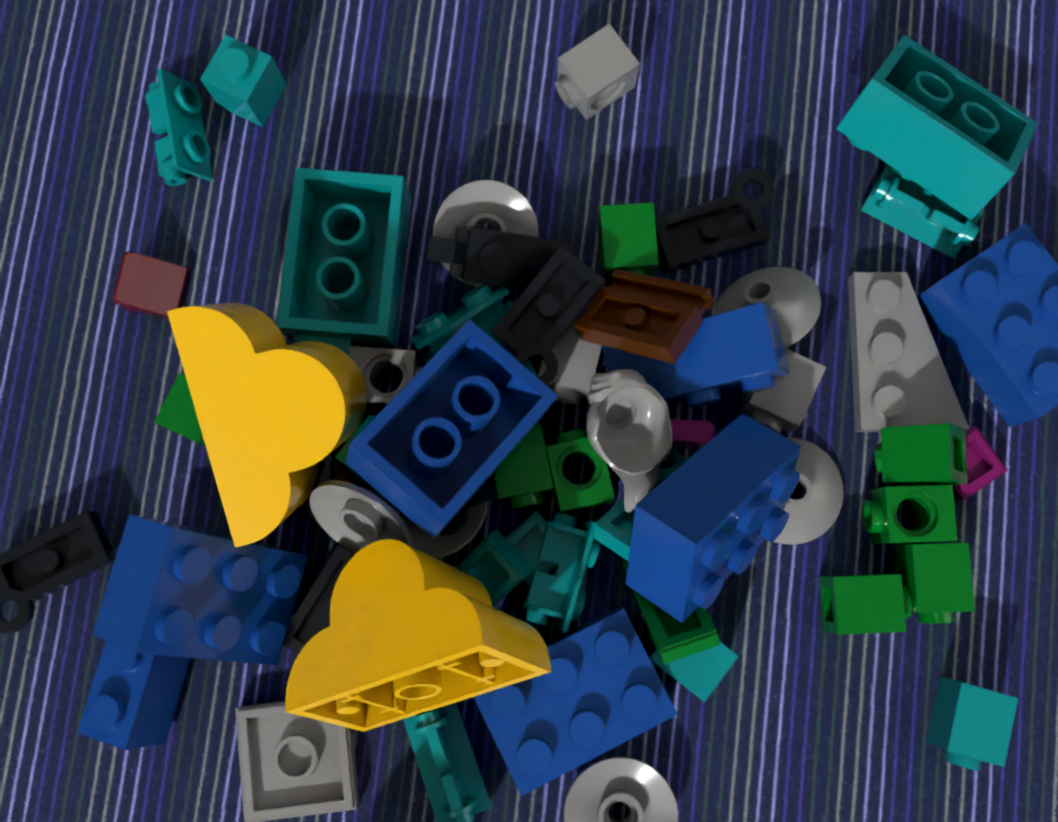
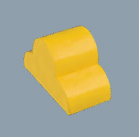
(264, 409)
(408, 642)

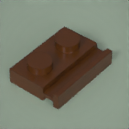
(645, 315)

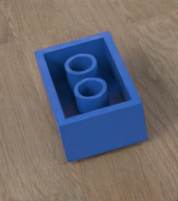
(1004, 323)
(449, 428)
(711, 517)
(198, 594)
(589, 703)

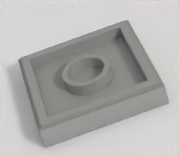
(293, 764)

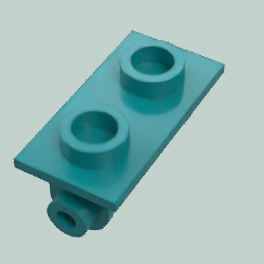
(176, 109)
(919, 214)
(480, 305)
(561, 593)
(447, 764)

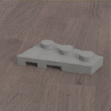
(895, 358)

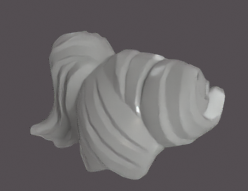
(629, 430)

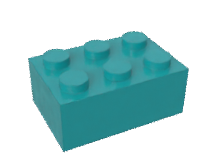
(939, 128)
(345, 256)

